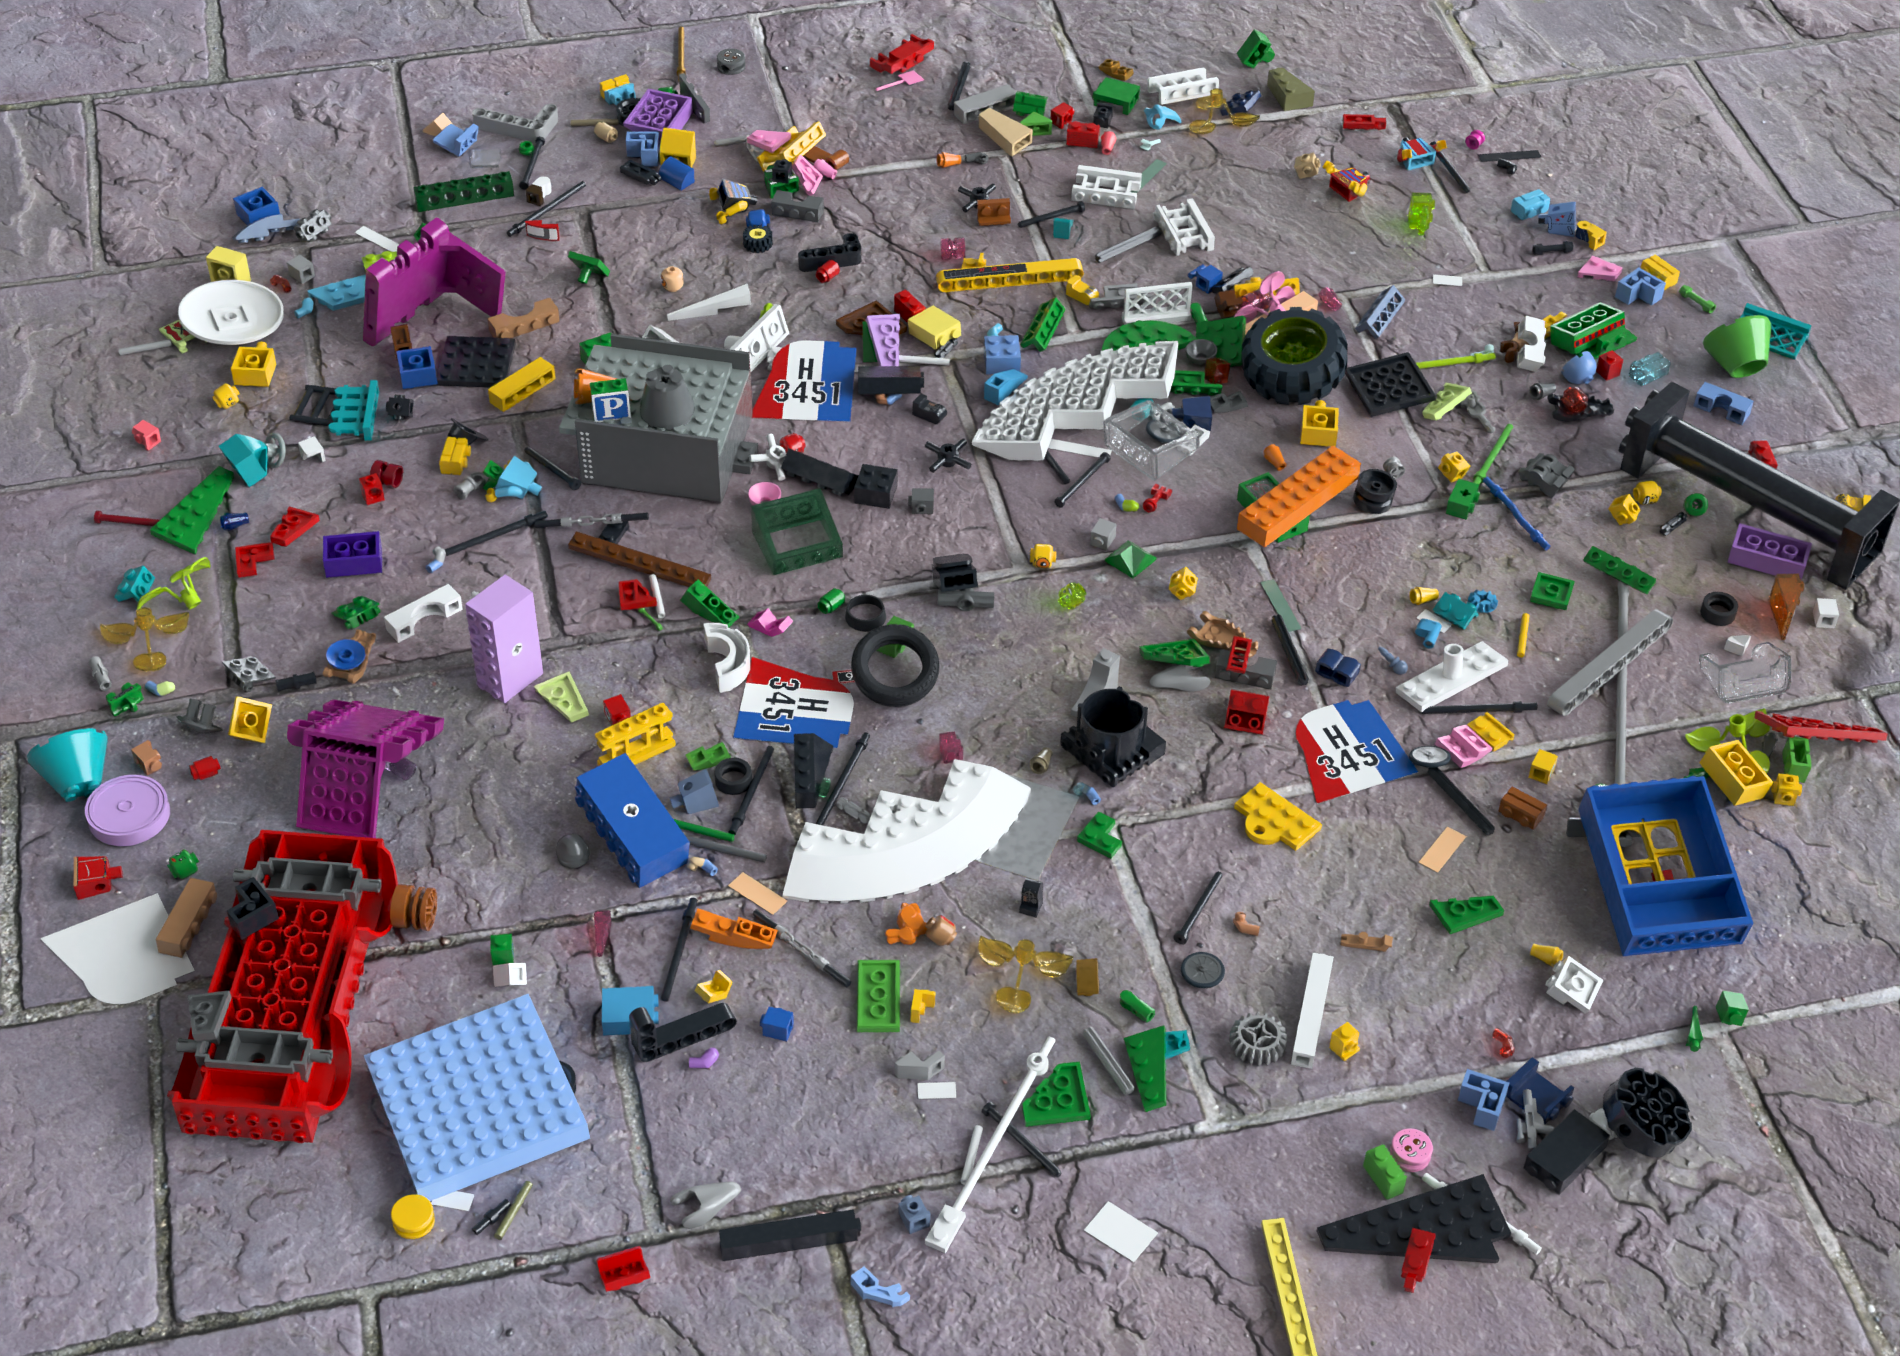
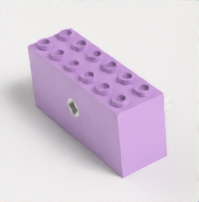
(504, 638)

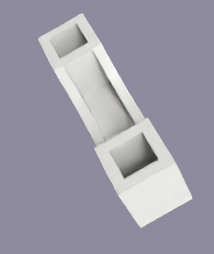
(441, 602)

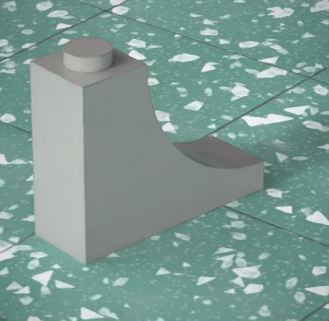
(1102, 676)

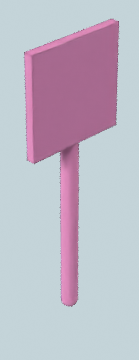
(909, 77)

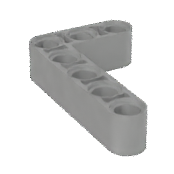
(517, 126)

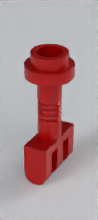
(1150, 504)

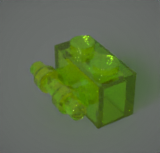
(1420, 212)

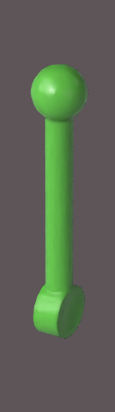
(658, 626)

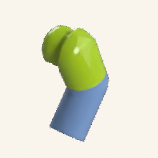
(1126, 505)

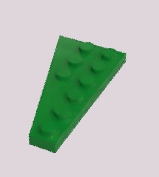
(194, 514)

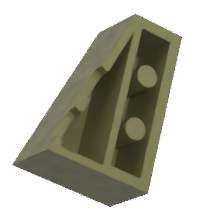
(1289, 90)

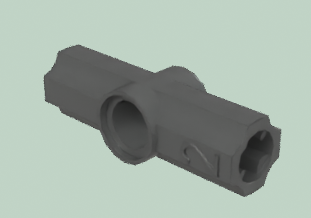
(966, 599)

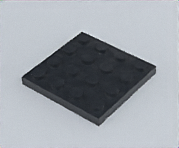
(475, 361)
(1390, 384)

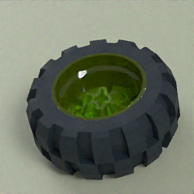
(1294, 355)

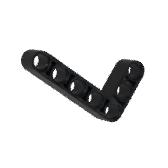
(657, 1042)

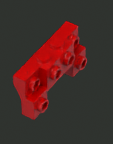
(904, 56)

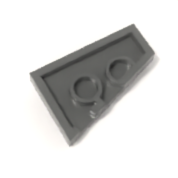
(699, 106)
(208, 1013)

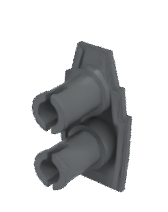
(205, 723)

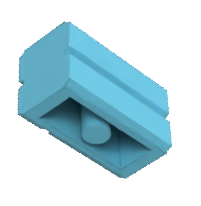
(1530, 204)

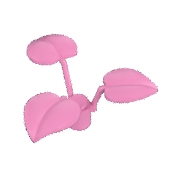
(1269, 283)

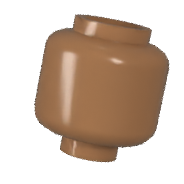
(940, 930)

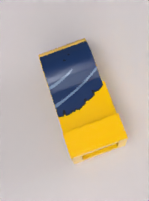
(1590, 234)

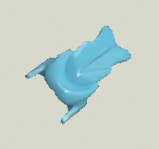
(1164, 113)

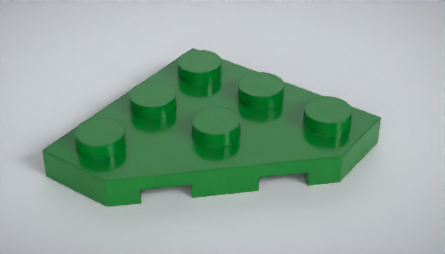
(1226, 335)
(1177, 652)
(1058, 1098)

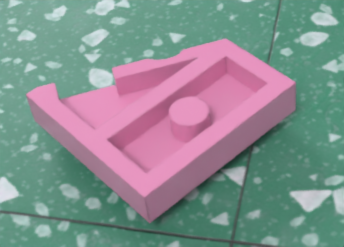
(768, 140)
(807, 174)
(1600, 269)

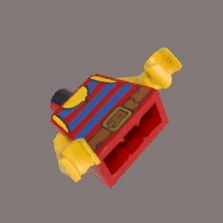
(1347, 182)

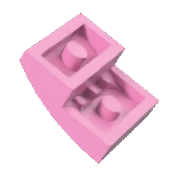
(1464, 746)

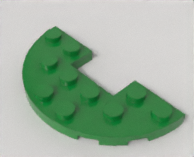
(1147, 332)

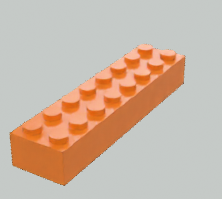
(1298, 496)

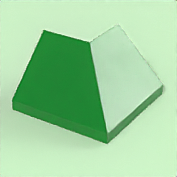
(1130, 559)

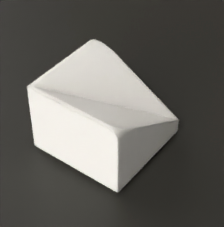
(1737, 644)

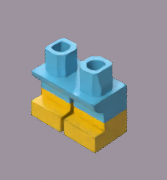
(617, 90)

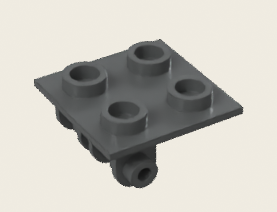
(247, 671)

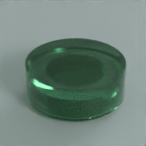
(825, 786)

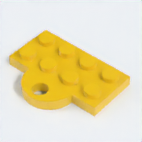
(1275, 818)

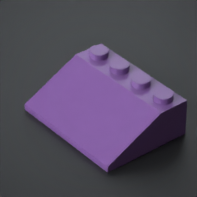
(659, 111)

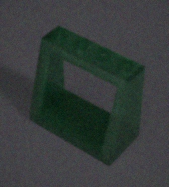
(789, 513)

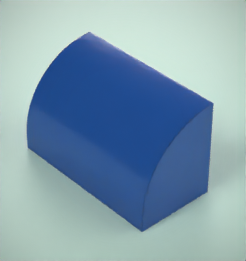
(676, 173)

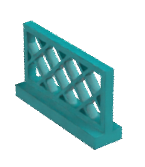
(1783, 324)

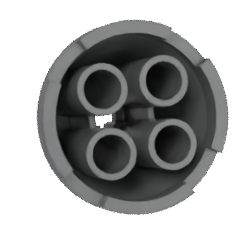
(666, 399)

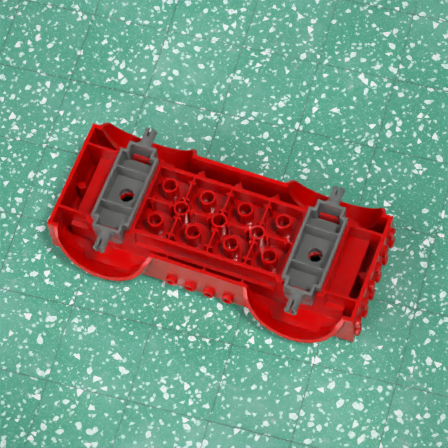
(291, 989)

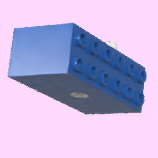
(632, 820)

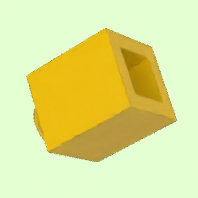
(1543, 766)

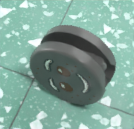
(731, 61)

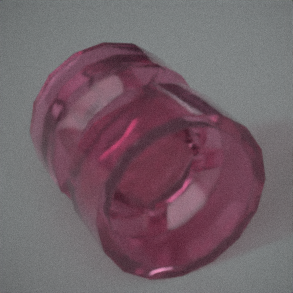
(947, 248)
(1257, 299)

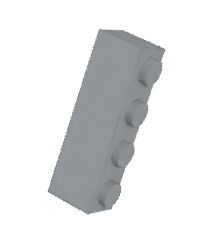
(998, 99)

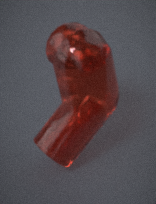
(282, 281)
(1507, 1042)

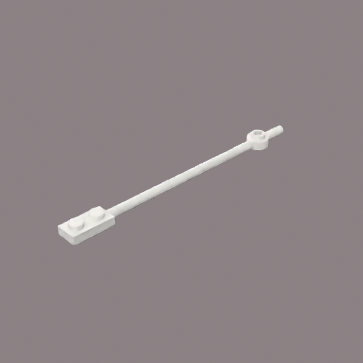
(951, 1218)

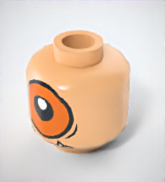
(672, 279)

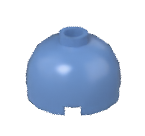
(1580, 369)

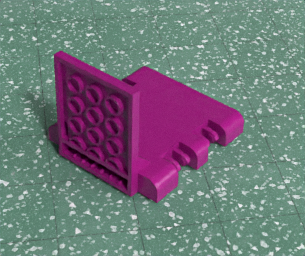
(422, 274)
(345, 761)

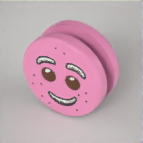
(1411, 1150)

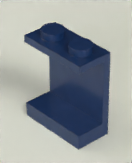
(1548, 1096)

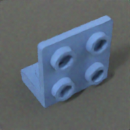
(455, 139)

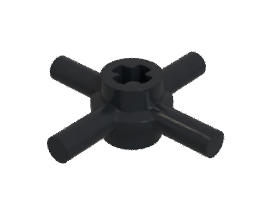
(976, 194)
(948, 455)

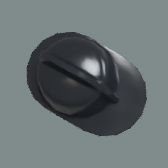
(460, 431)

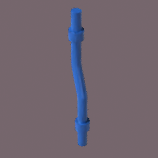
(1535, 535)

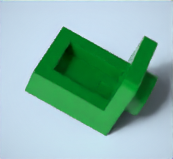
(493, 473)

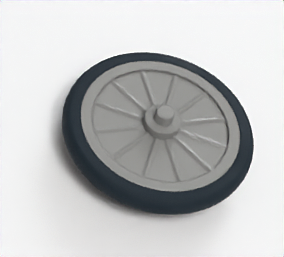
(1429, 756)

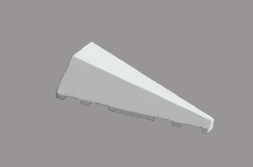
(736, 297)

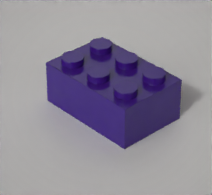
(352, 554)

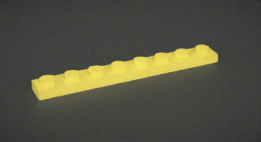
(1288, 1288)

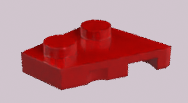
(634, 595)

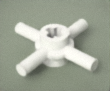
(774, 457)

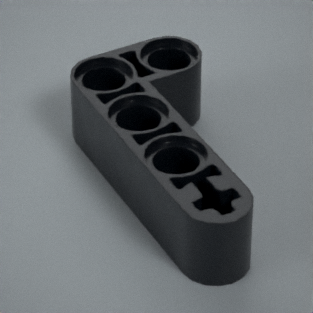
(845, 255)

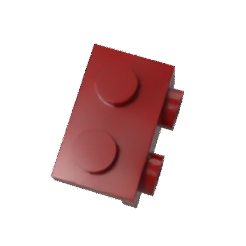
(622, 1269)

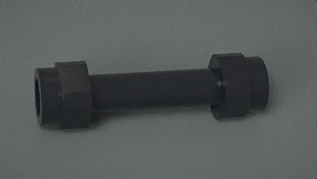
(1566, 247)

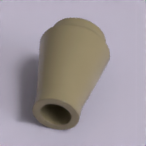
(1040, 762)

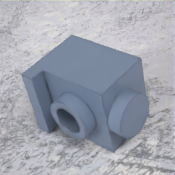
(914, 1213)

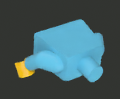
(515, 481)

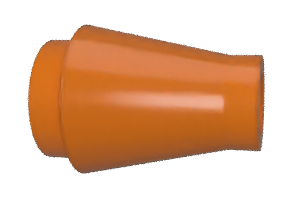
(947, 159)
(1274, 456)

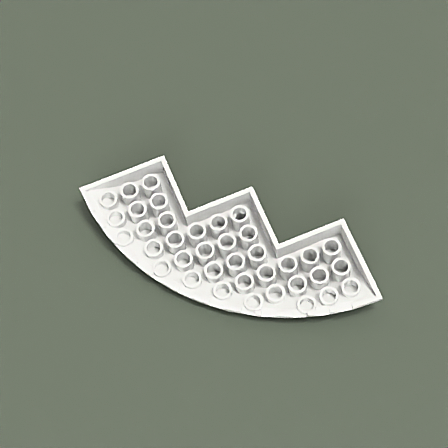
(1076, 398)
(907, 839)

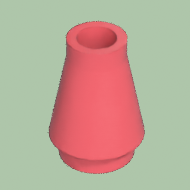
(1107, 140)

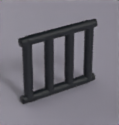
(313, 419)

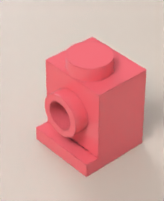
(146, 434)

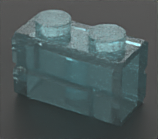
(1649, 368)

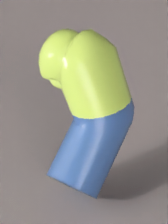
(160, 689)

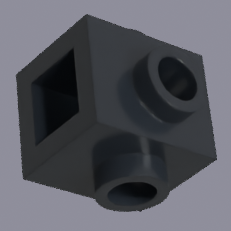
(405, 410)

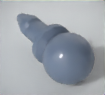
(1399, 666)

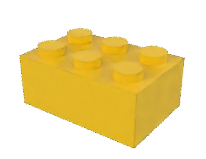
(1736, 772)

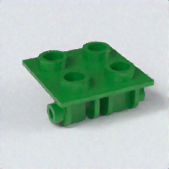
(356, 611)

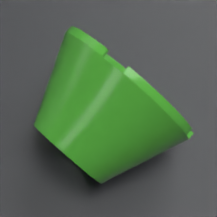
(1741, 346)

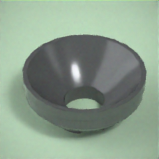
(1200, 348)

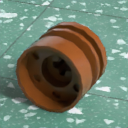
(413, 907)

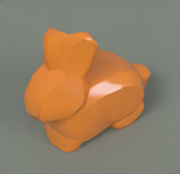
(910, 925)

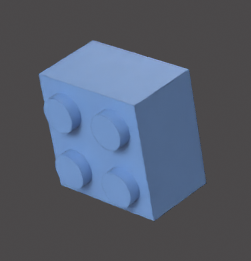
(1002, 353)

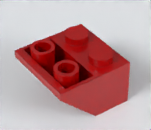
(1247, 711)

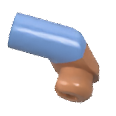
(888, 400)

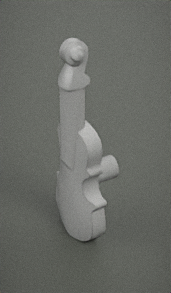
(1477, 410)

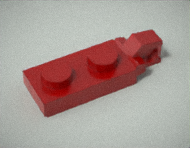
(1365, 122)
(1417, 1258)

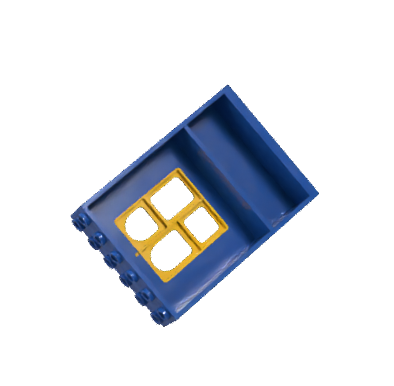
(1667, 914)

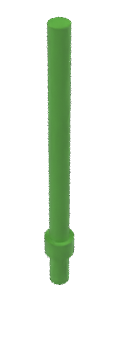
(1480, 475)

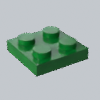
(1552, 591)

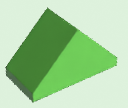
(1039, 124)

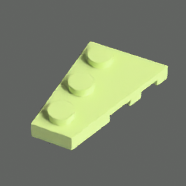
(1446, 400)
(563, 696)

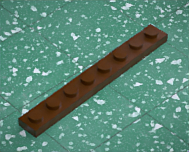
(637, 560)

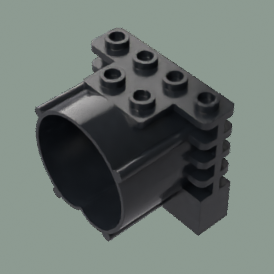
(1112, 736)

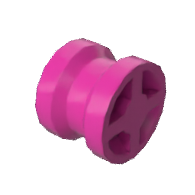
(1475, 139)

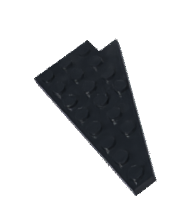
(1459, 1214)

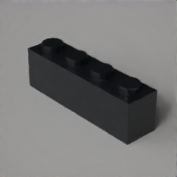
(821, 472)
(810, 763)

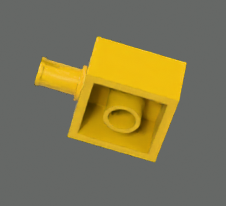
(253, 365)
(1319, 425)

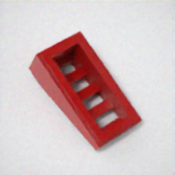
(1243, 643)

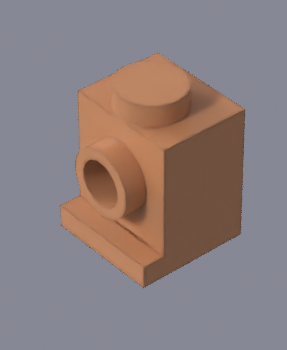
(147, 757)

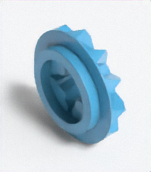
(1484, 606)

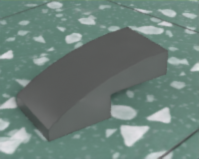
(1223, 403)

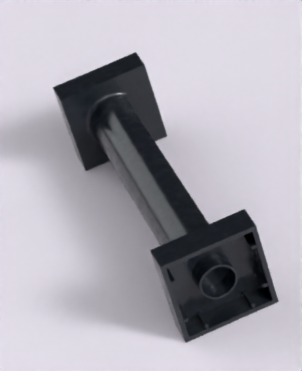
(1661, 433)

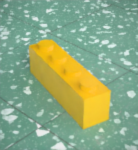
(521, 384)

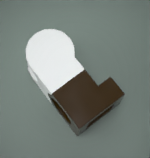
(538, 189)

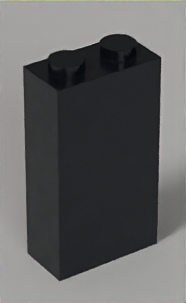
(890, 380)
(1566, 1151)

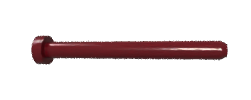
(99, 516)

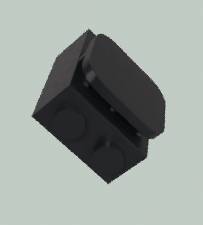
(954, 572)

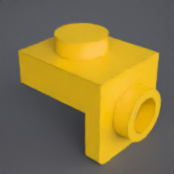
(715, 989)

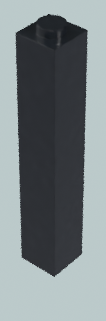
(789, 1235)

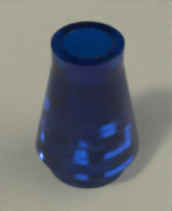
(233, 520)

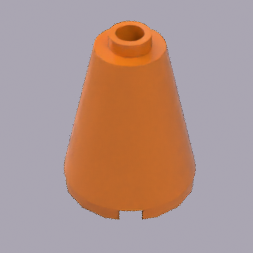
(582, 384)

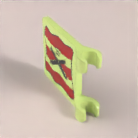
(177, 334)

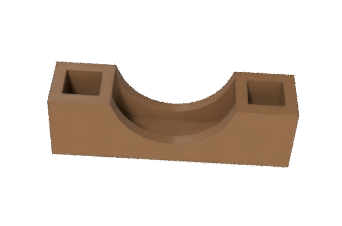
(542, 315)

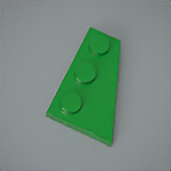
(1466, 913)

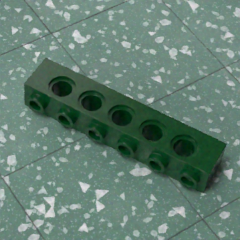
(463, 191)

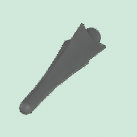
(1768, 744)

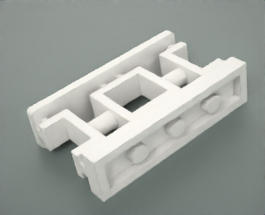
(1094, 177)
(1190, 215)

